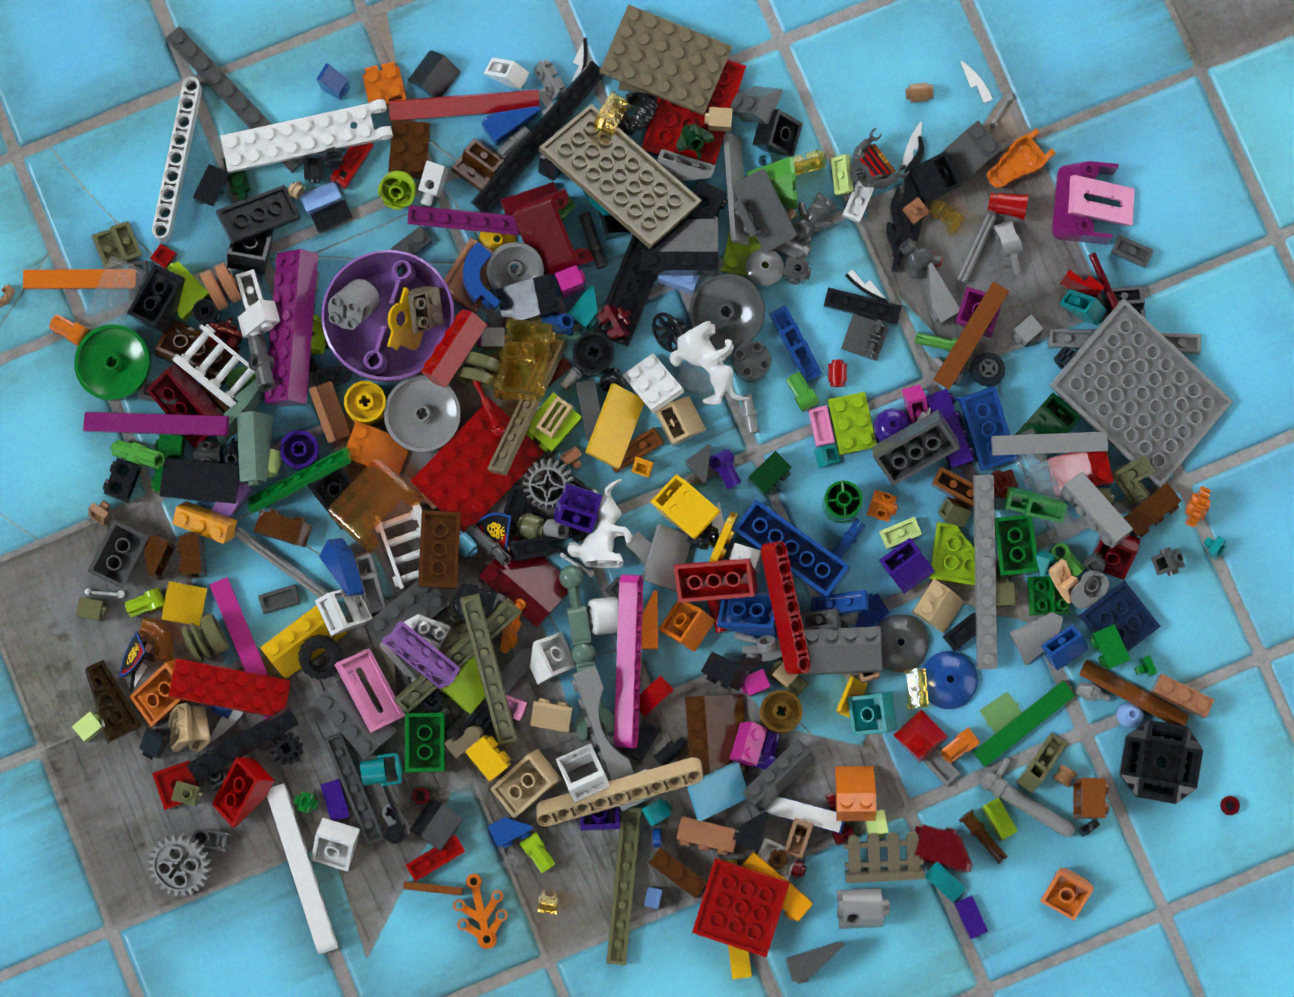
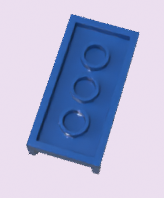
(985, 419)

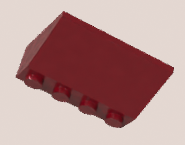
(530, 580)

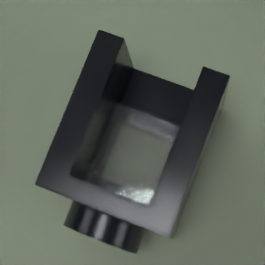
(314, 169)

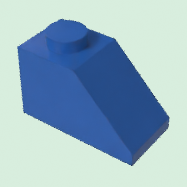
(333, 82)

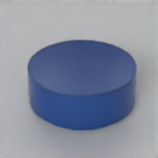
(657, 837)

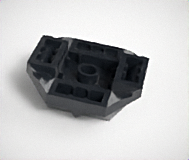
(1181, 757)

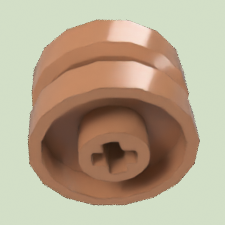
(221, 286)

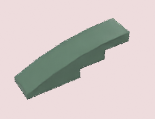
(246, 401)

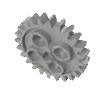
(165, 853)

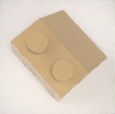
(938, 606)

